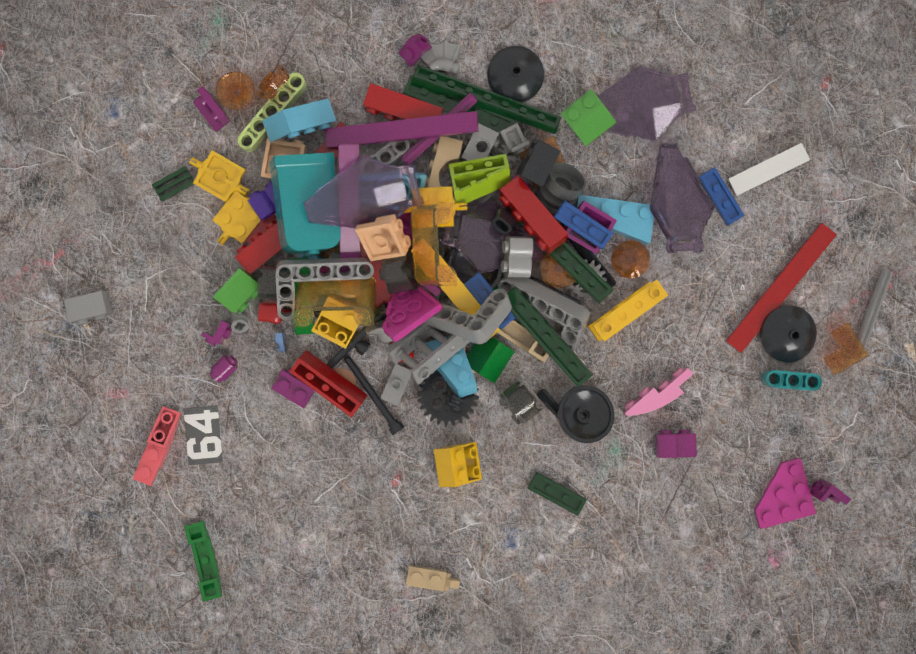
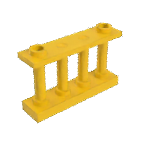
(627, 310)

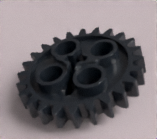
(430, 394)

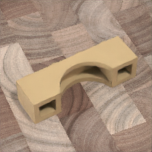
(447, 152)
(522, 338)

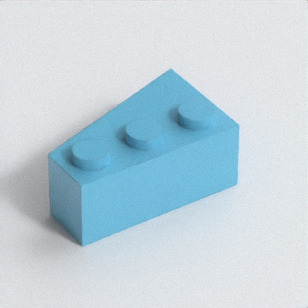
(299, 119)
(456, 371)

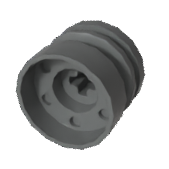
(561, 184)

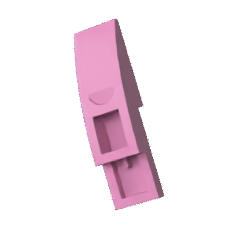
(651, 399)

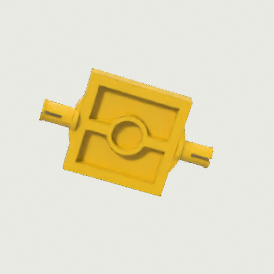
(219, 176)
(439, 195)
(236, 219)

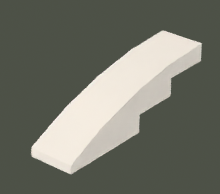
(769, 169)

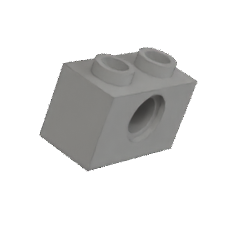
(484, 136)

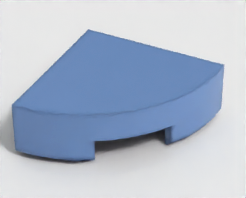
(280, 340)

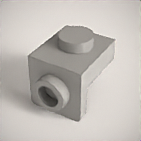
(514, 139)

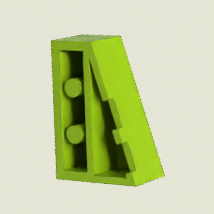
(479, 177)

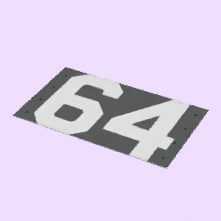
(203, 435)

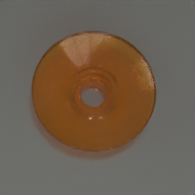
(228, 84)
(623, 266)

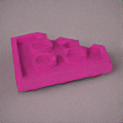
(408, 311)
(785, 496)

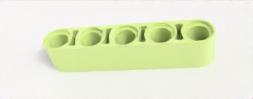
(275, 103)

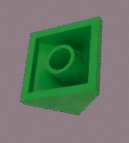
(489, 358)

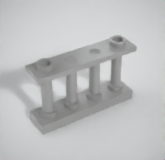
(400, 350)

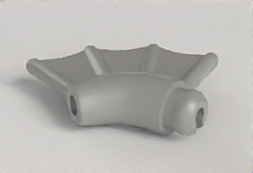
(442, 57)

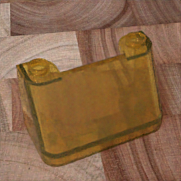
(425, 245)
(336, 296)

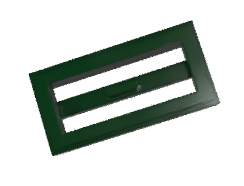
(159, 191)

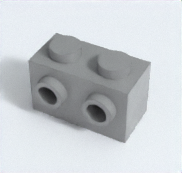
(87, 307)

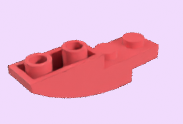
(158, 446)

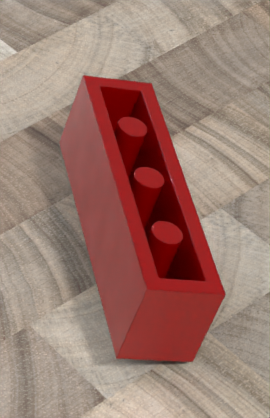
(397, 105)
(533, 215)
(260, 250)
(328, 383)

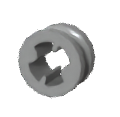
(239, 328)

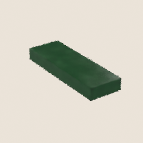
(557, 493)

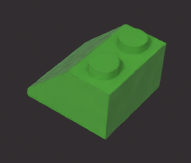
(588, 117)
(238, 291)

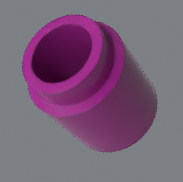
(223, 368)

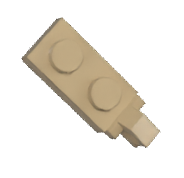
(431, 579)

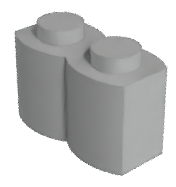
(517, 257)

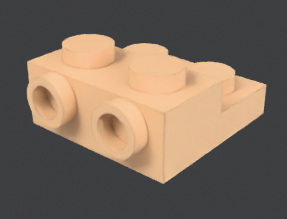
(280, 148)
(383, 238)

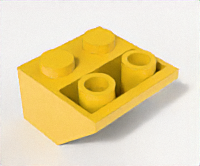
(336, 326)
(457, 464)

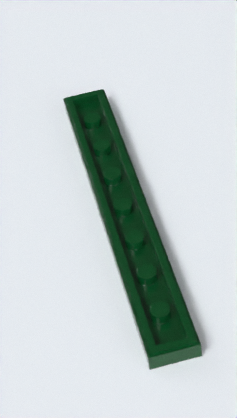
(486, 99)

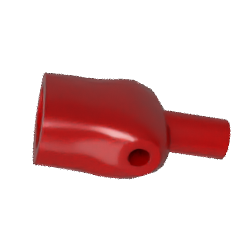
(269, 313)

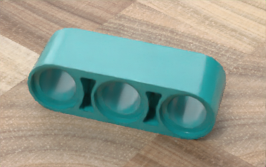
(800, 380)

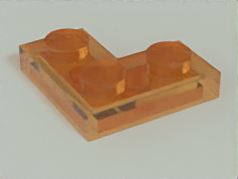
(851, 350)

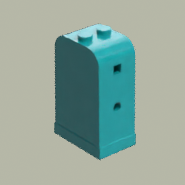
(294, 182)

